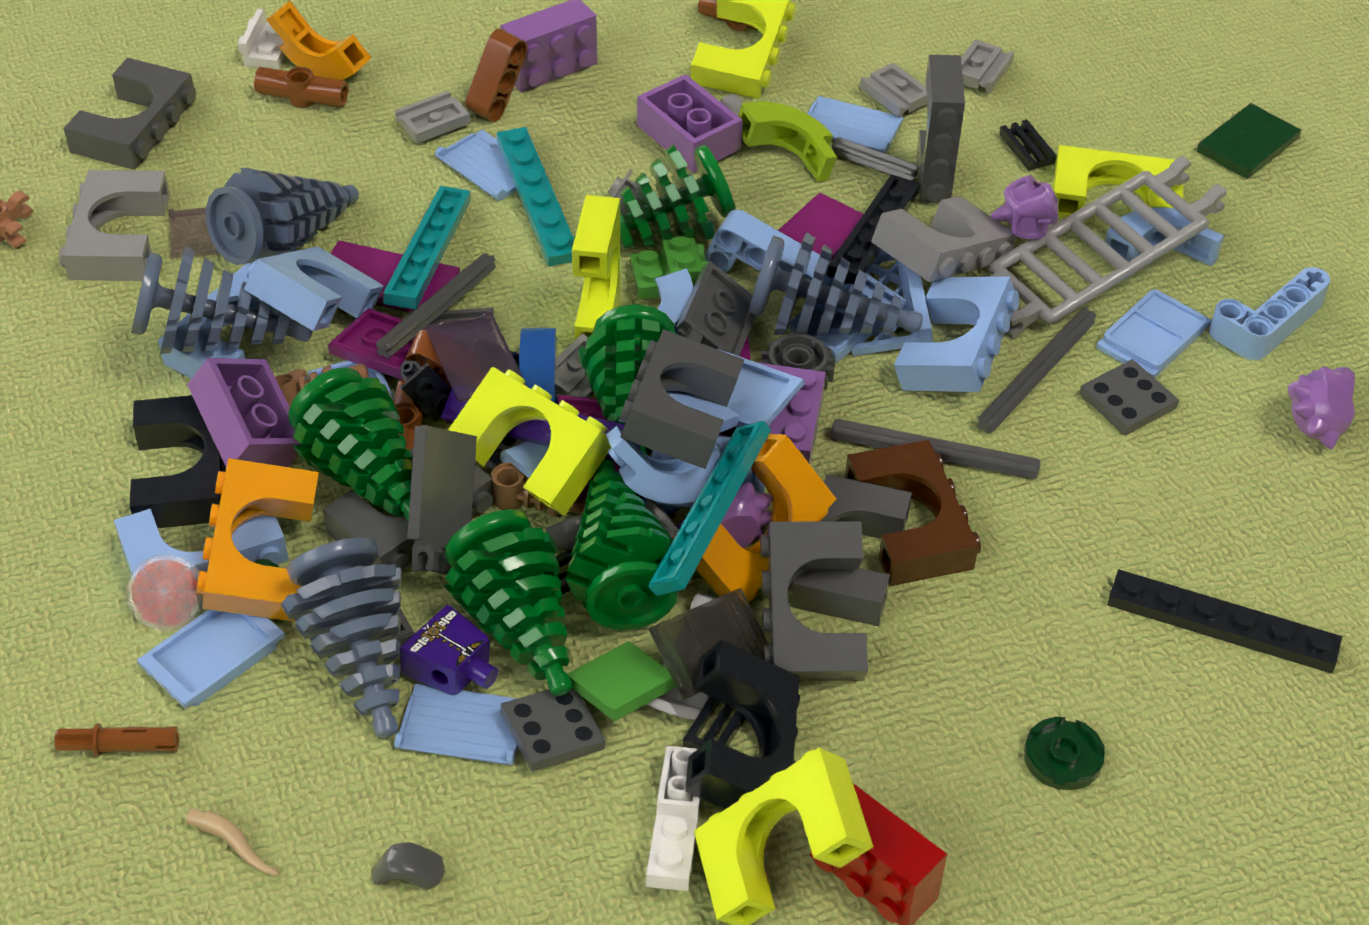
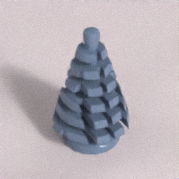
(271, 213)
(795, 285)
(198, 306)
(351, 621)

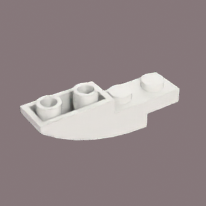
(674, 826)

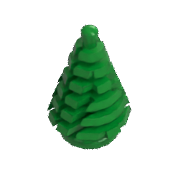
(675, 199)
(617, 351)
(354, 437)
(618, 555)
(512, 585)

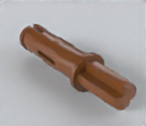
(118, 739)

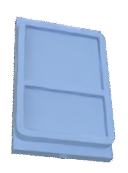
(1153, 332)
(762, 392)
(209, 654)

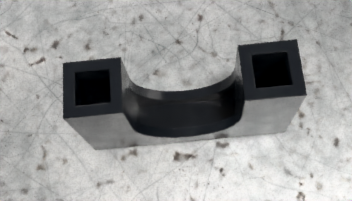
(184, 496)
(769, 703)

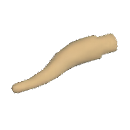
(224, 828)

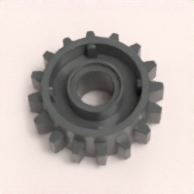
(801, 352)

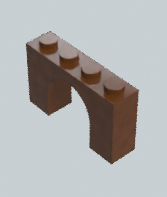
(927, 551)

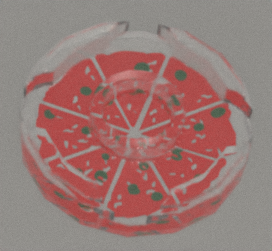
(164, 592)

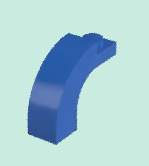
(538, 358)

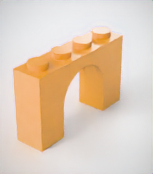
(249, 492)
(797, 497)

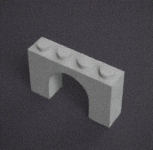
(104, 198)
(956, 243)

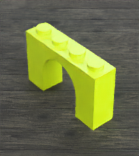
(745, 69)
(1084, 168)
(597, 260)
(574, 447)
(735, 839)

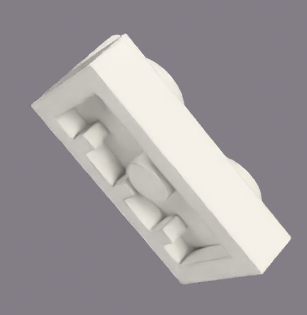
(261, 44)

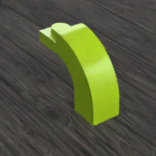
(792, 129)

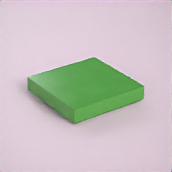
(621, 680)

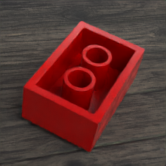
(899, 872)

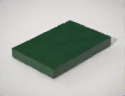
(1248, 140)

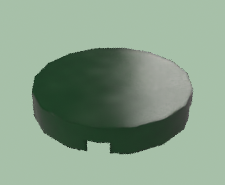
(1064, 753)

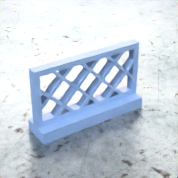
(913, 292)

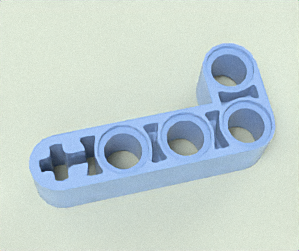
(748, 239)
(1260, 331)

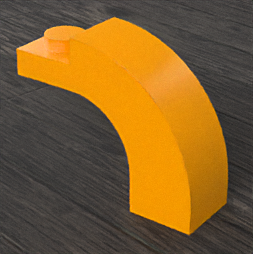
(310, 50)

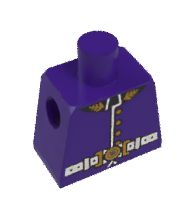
(448, 654)

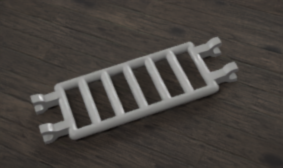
(1161, 185)

